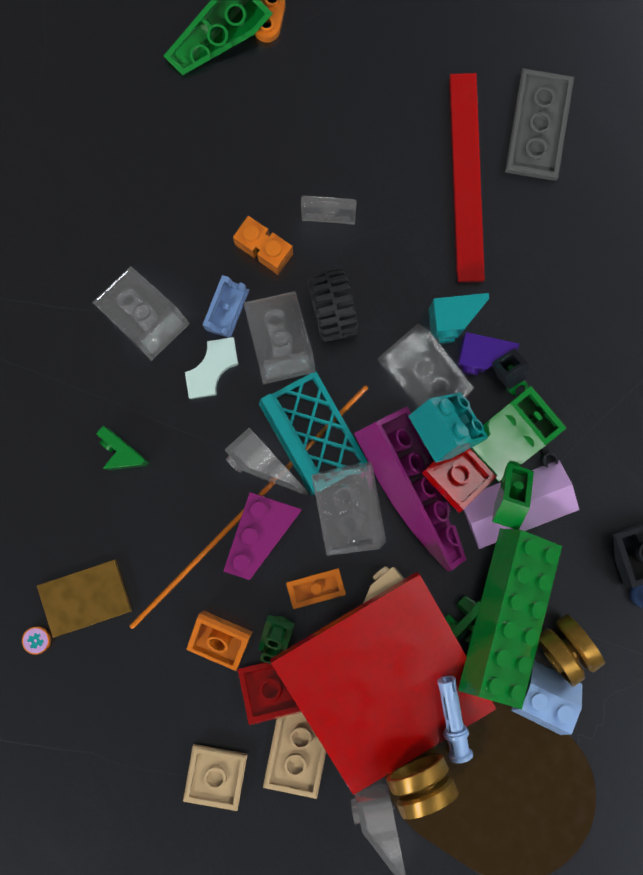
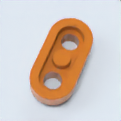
(272, 33)

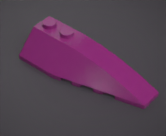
(398, 463)

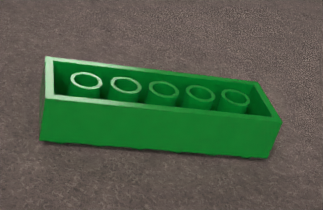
(510, 618)

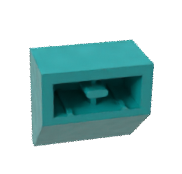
(447, 426)

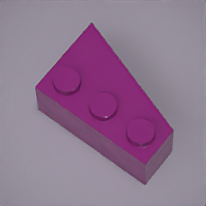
(258, 532)

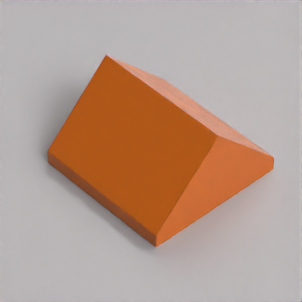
(219, 640)

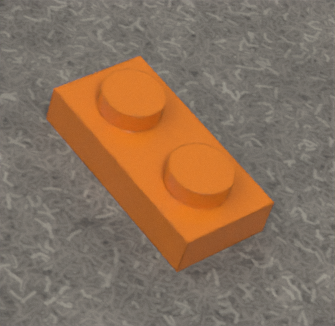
(315, 588)

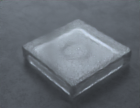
(328, 209)

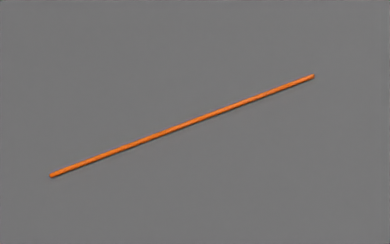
(235, 521)

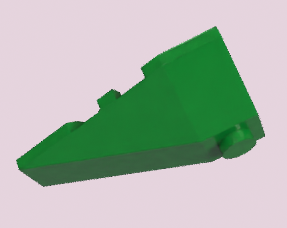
(216, 30)

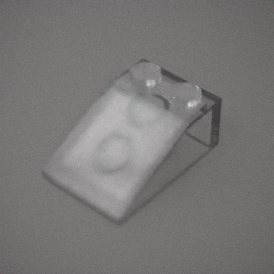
(141, 313)
(279, 337)
(423, 367)
(255, 458)
(375, 814)

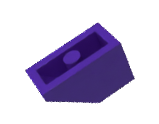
(480, 351)

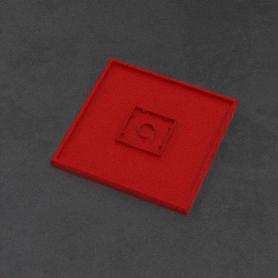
(374, 683)

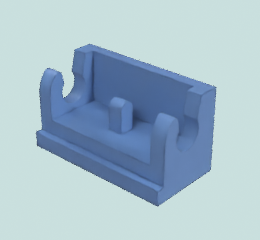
(225, 307)

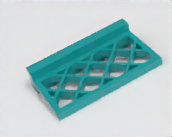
(290, 438)

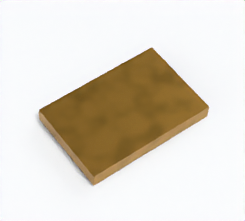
(84, 598)

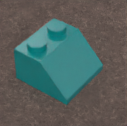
(453, 314)

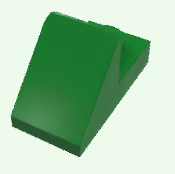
(125, 456)

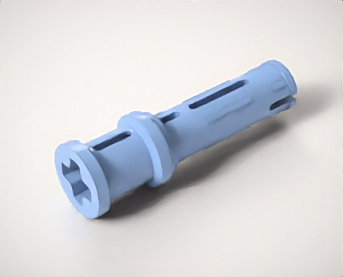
(455, 730)

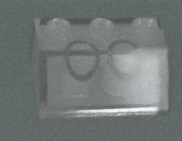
(349, 509)

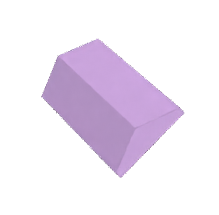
(550, 499)

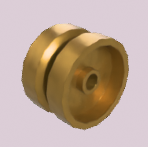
(570, 649)
(422, 786)

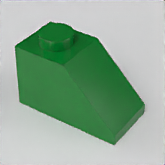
(513, 497)

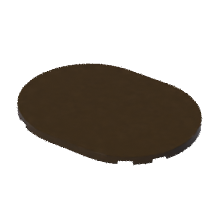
(519, 800)

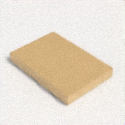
(295, 758)

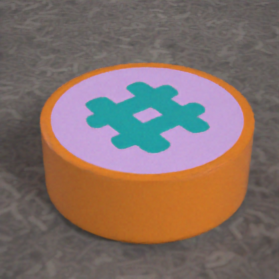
(36, 640)

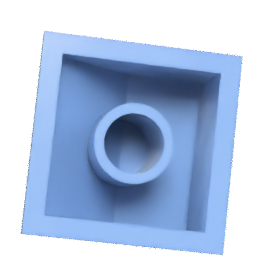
(551, 700)

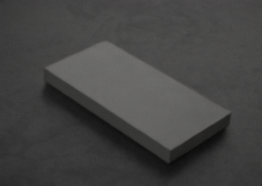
(539, 124)

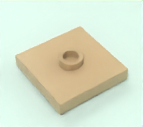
(215, 777)

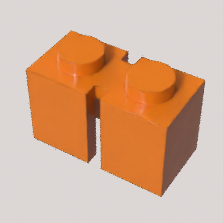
(273, 251)

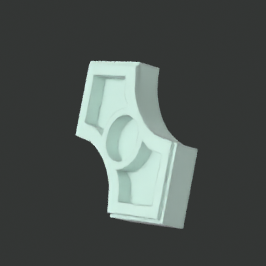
(219, 357)

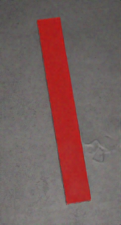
(466, 178)

